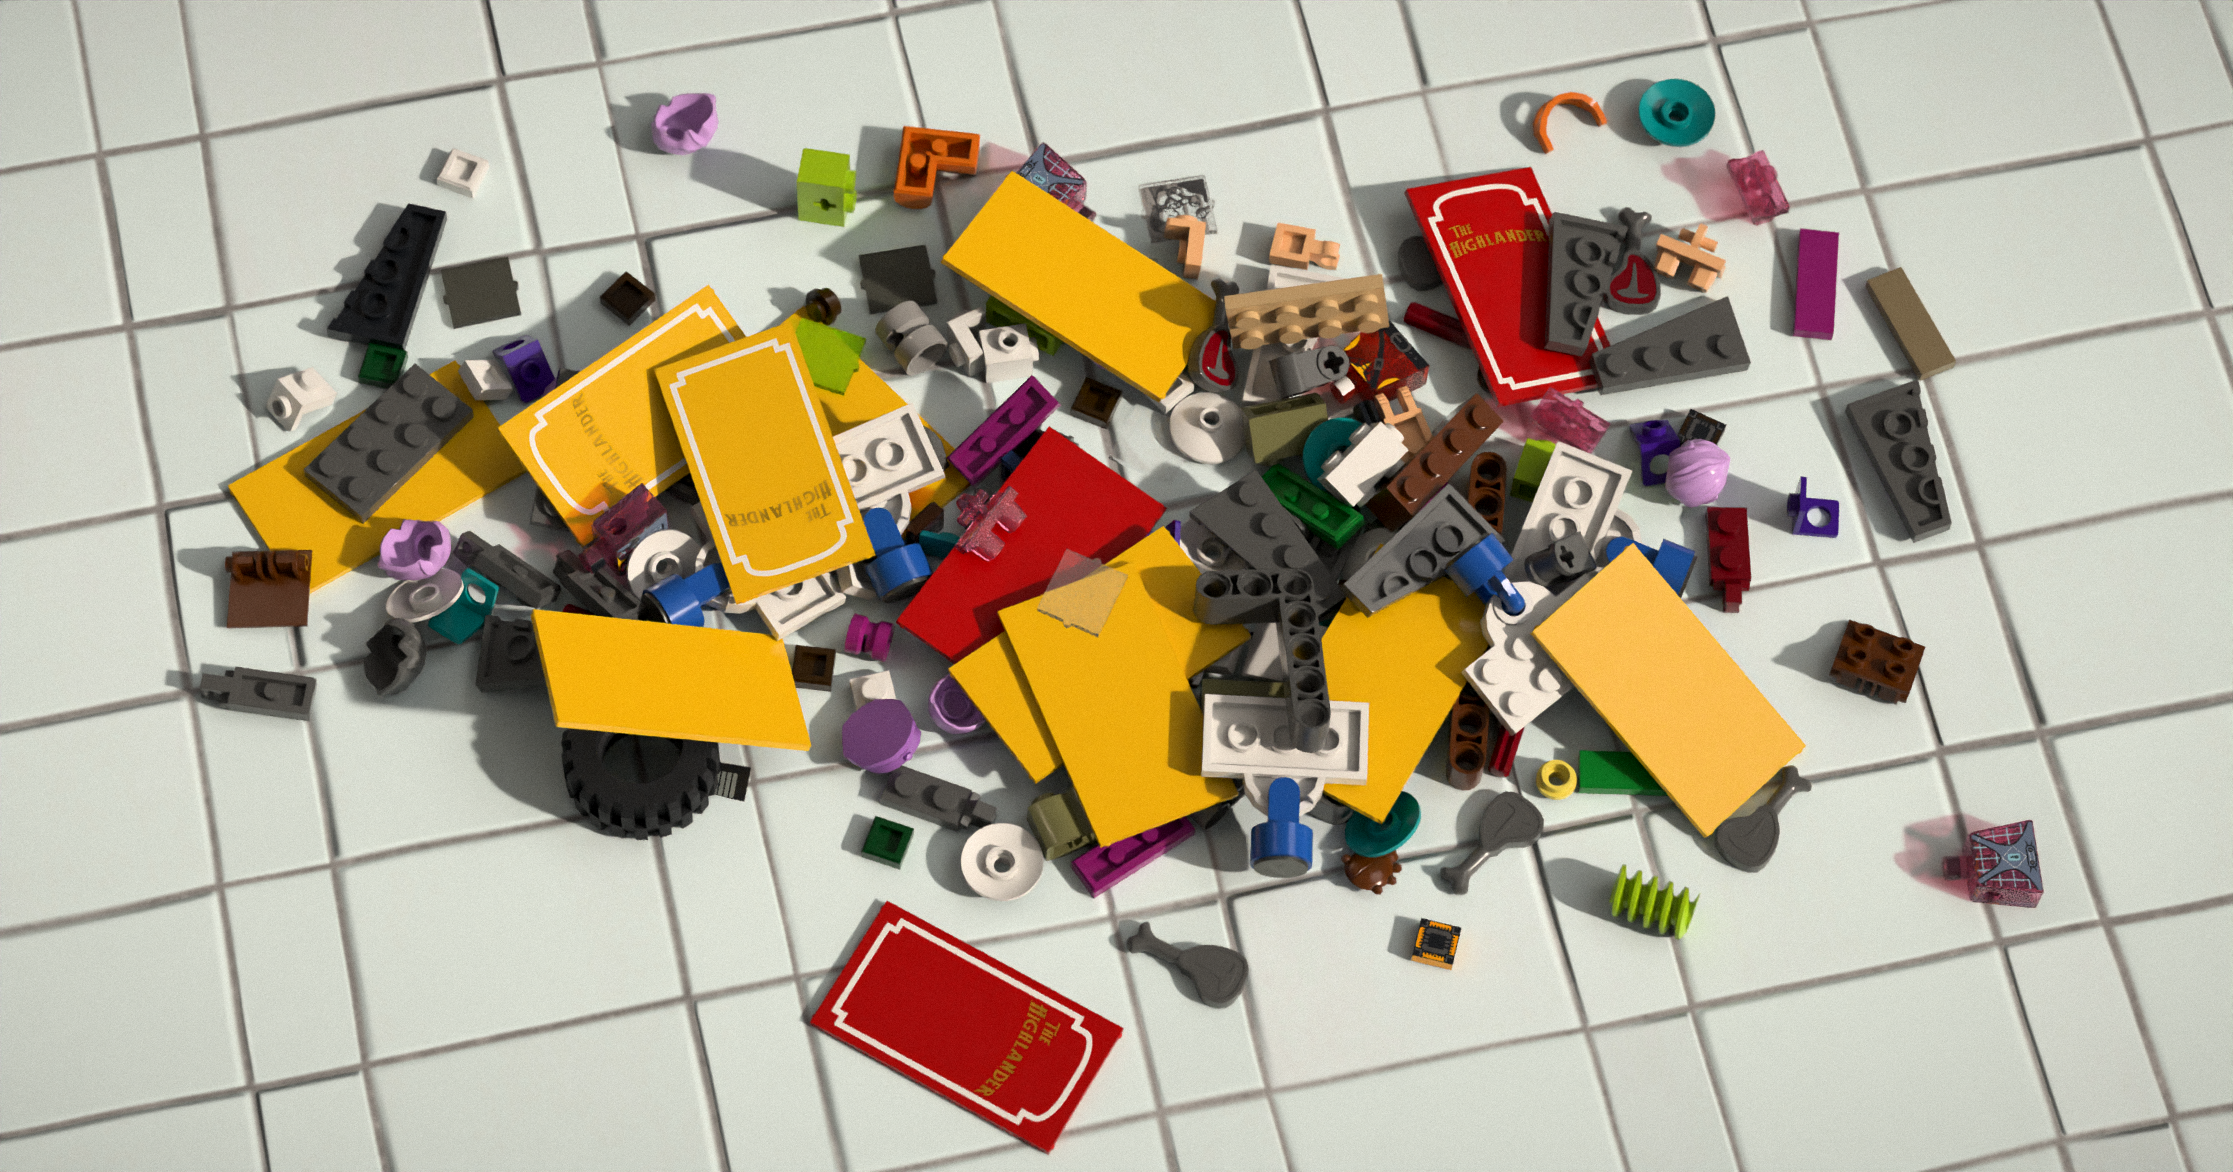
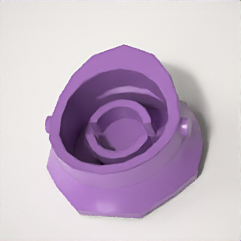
(880, 736)

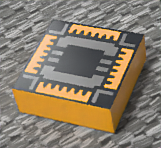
(1436, 944)

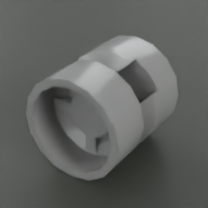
(911, 337)

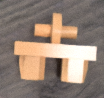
(1705, 265)

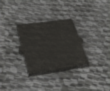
(897, 277)
(480, 292)

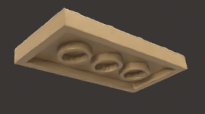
(1307, 312)

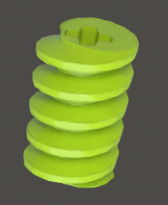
(1652, 902)

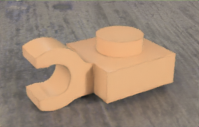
(1297, 246)

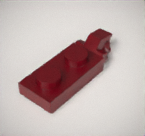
(1728, 554)

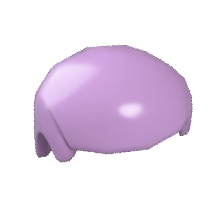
(952, 708)

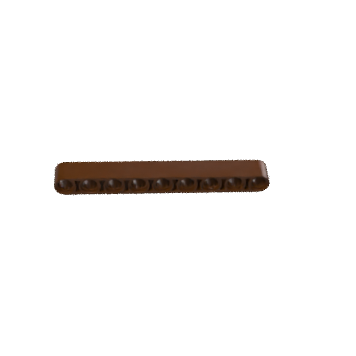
(1472, 709)

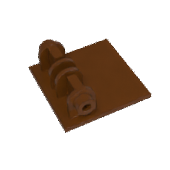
(269, 588)
(1878, 659)

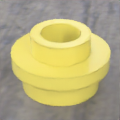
(1558, 769)

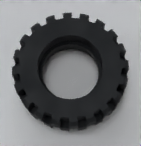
(638, 806)

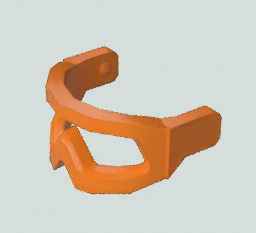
(1572, 98)

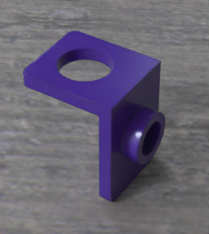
(526, 366)
(1653, 439)
(1799, 506)

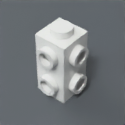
(1373, 454)

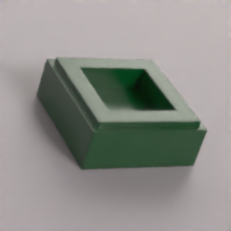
(382, 366)
(887, 842)

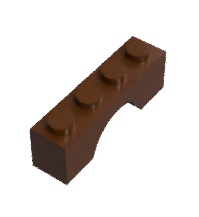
(1434, 463)

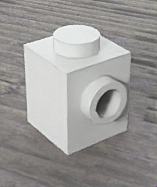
(1007, 353)

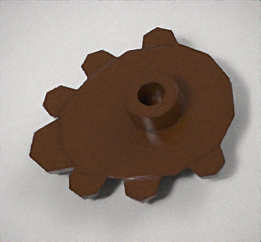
(1371, 872)

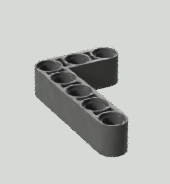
(1290, 602)

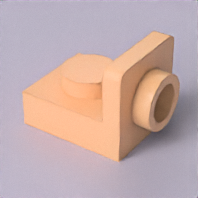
(1191, 237)

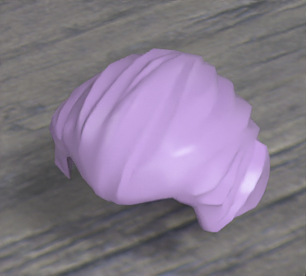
(685, 123)
(1697, 472)
(415, 550)

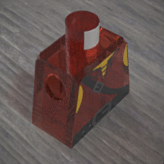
(1380, 365)

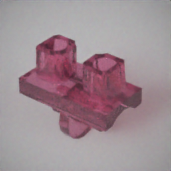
(1758, 187)
(1569, 421)
(999, 509)

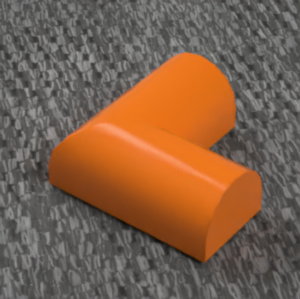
(926, 152)

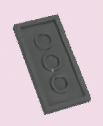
(388, 443)

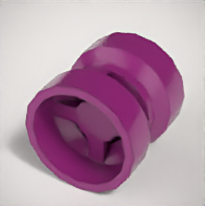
(869, 637)

